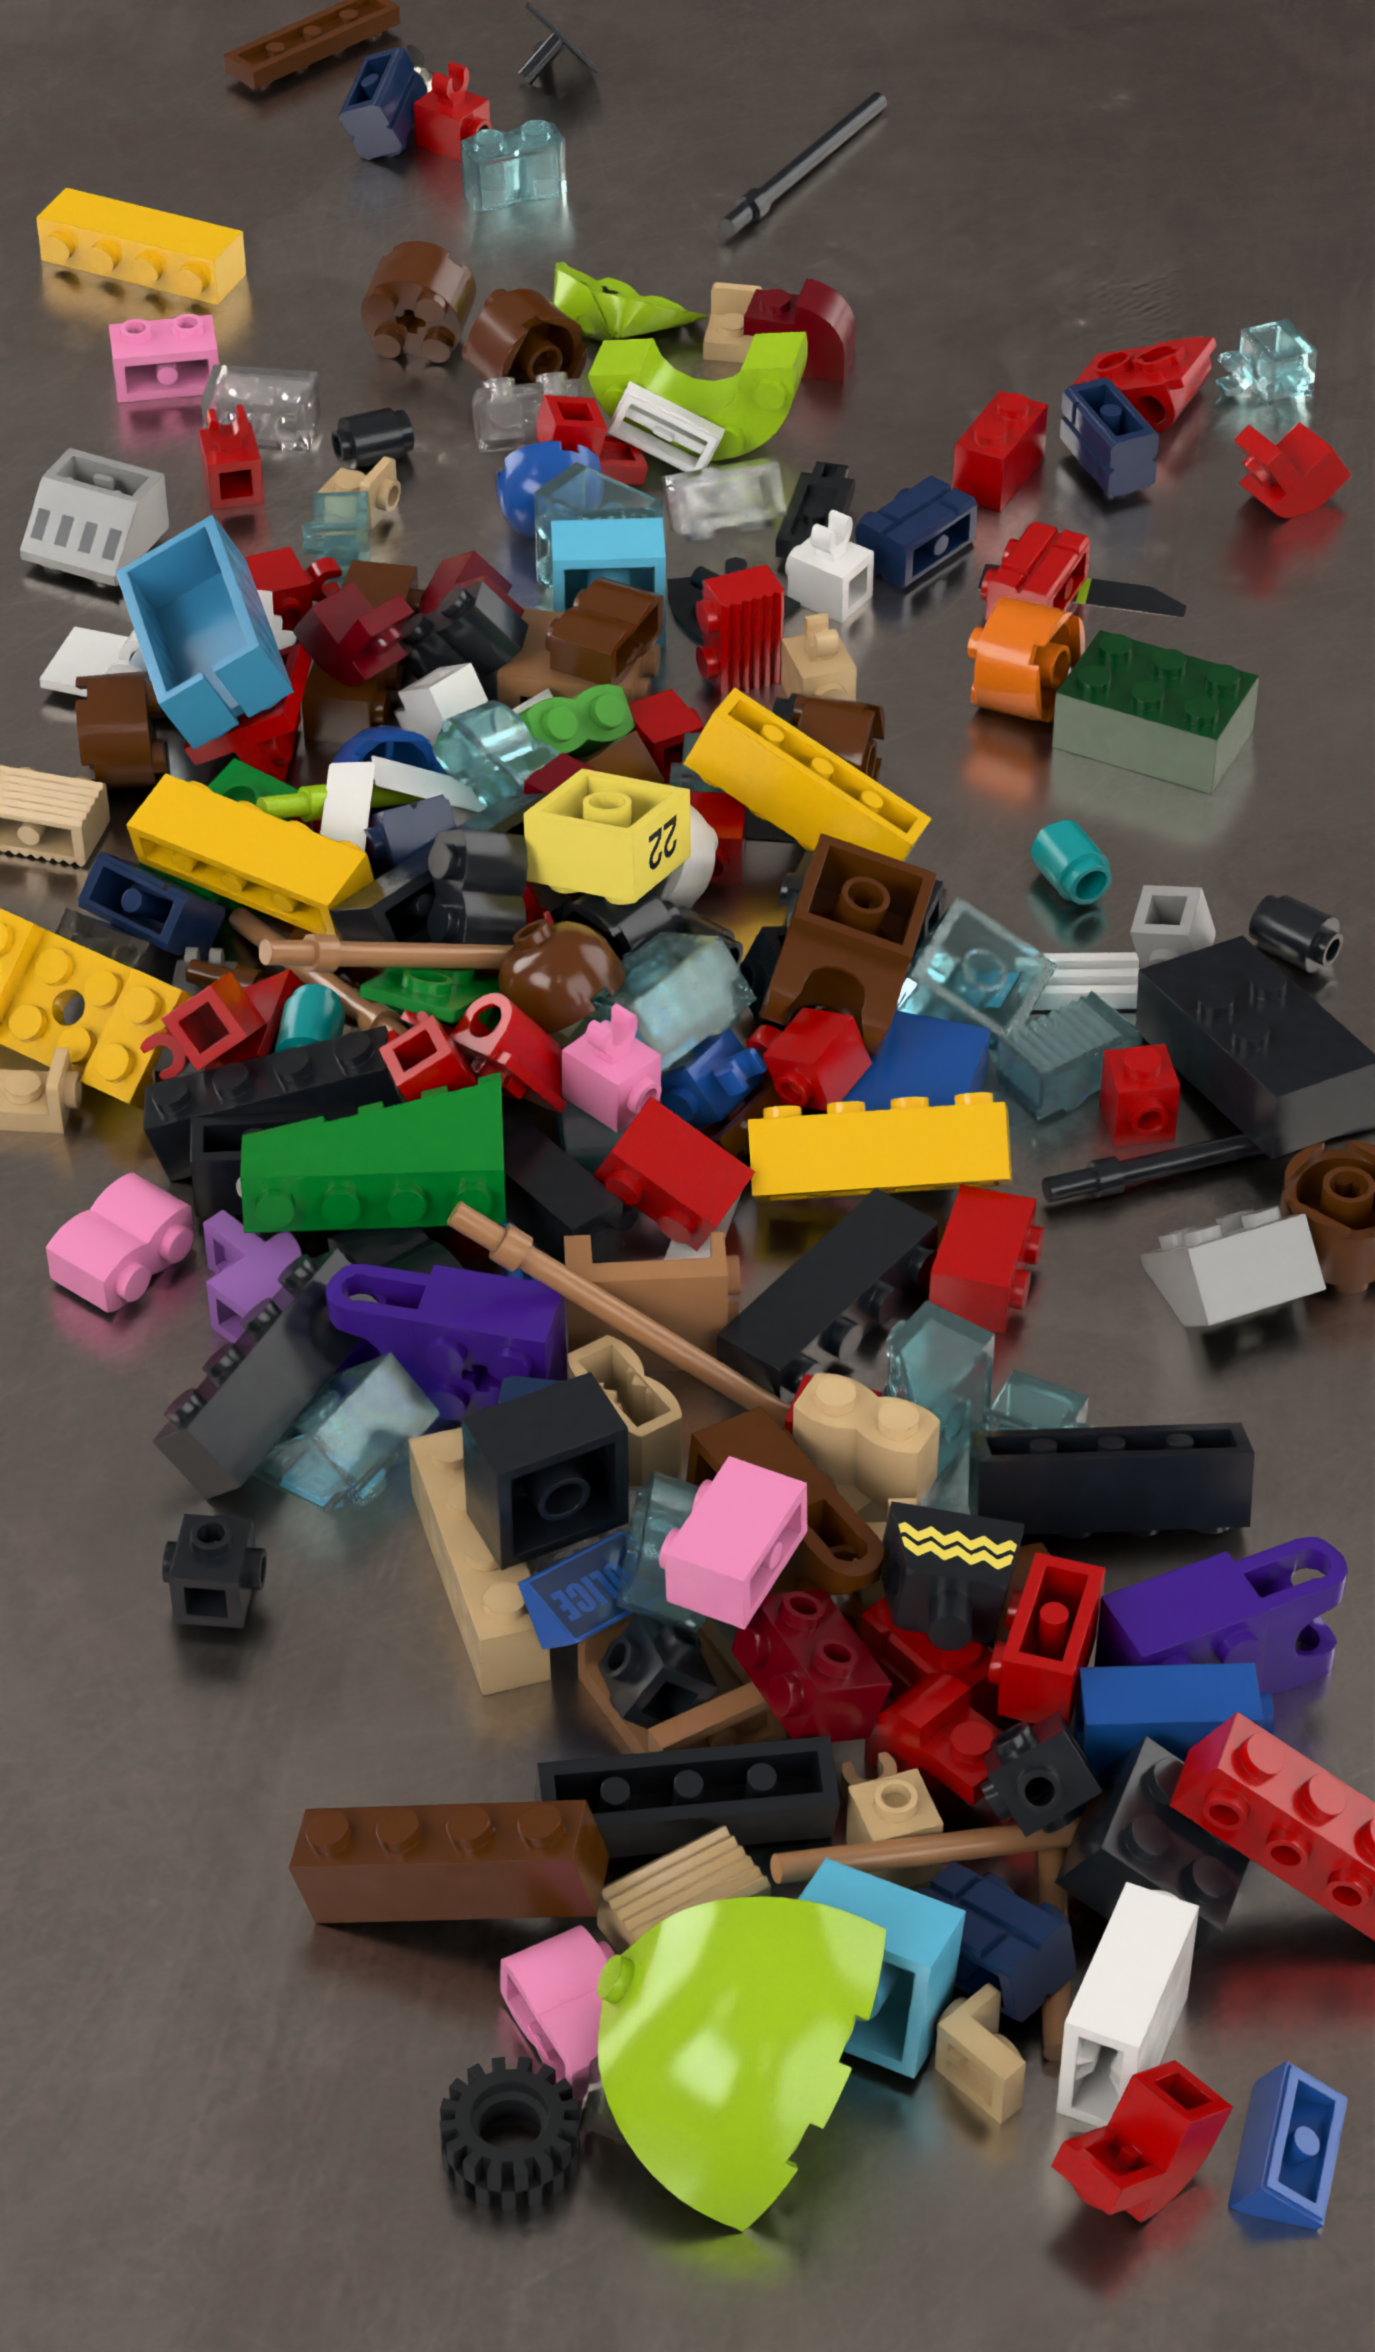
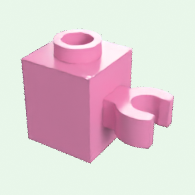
(611, 1070)

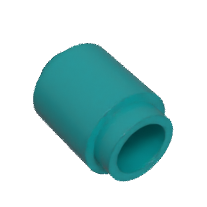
(1071, 862)
(310, 1017)

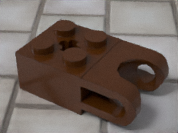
(850, 938)
(833, 1527)

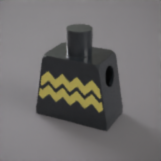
(948, 1572)

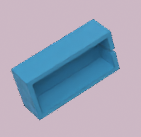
(203, 632)

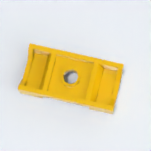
(120, 1010)

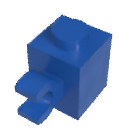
(712, 1080)

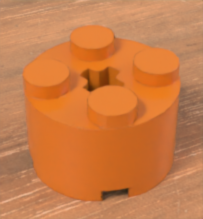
(1024, 657)

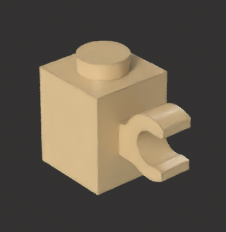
(817, 662)

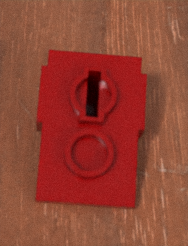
(1157, 377)
(516, 1047)

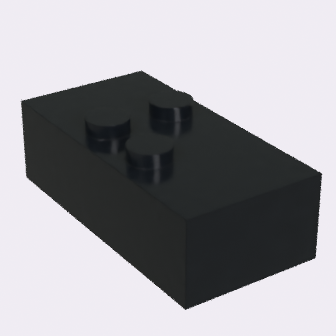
(1257, 1046)

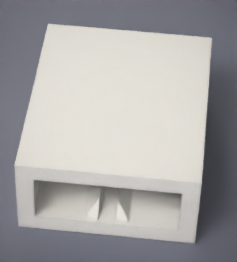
(1126, 2002)

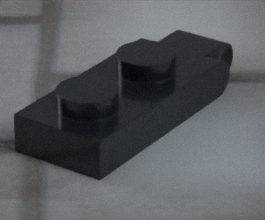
(811, 502)

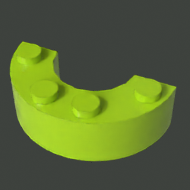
(746, 405)

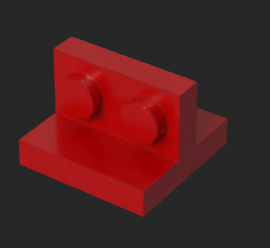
(268, 736)

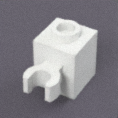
(831, 571)
(439, 697)

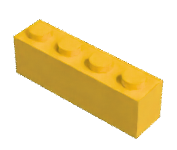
(141, 245)
(800, 782)
(247, 854)
(881, 1149)

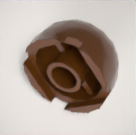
(558, 972)

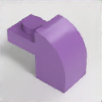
(244, 1270)

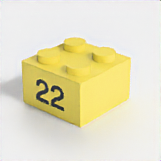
(607, 836)

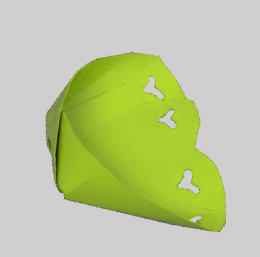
(614, 315)

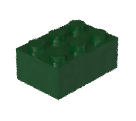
(1155, 711)

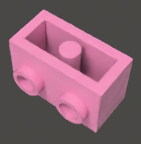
(162, 357)
(734, 1542)

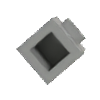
(1170, 923)

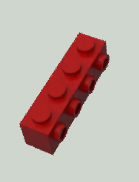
(1284, 1816)

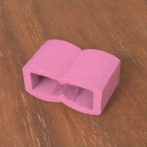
(121, 1242)
(557, 2002)

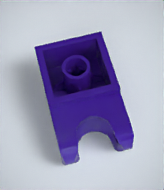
(452, 1329)
(1231, 1615)

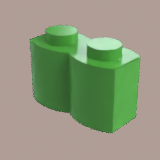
(580, 722)

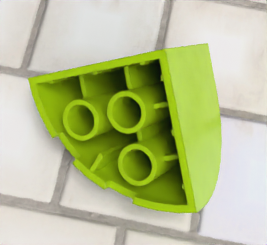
(731, 2042)

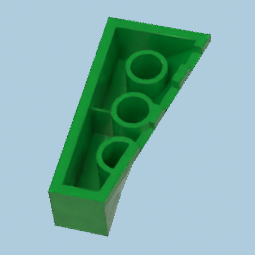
(379, 1166)

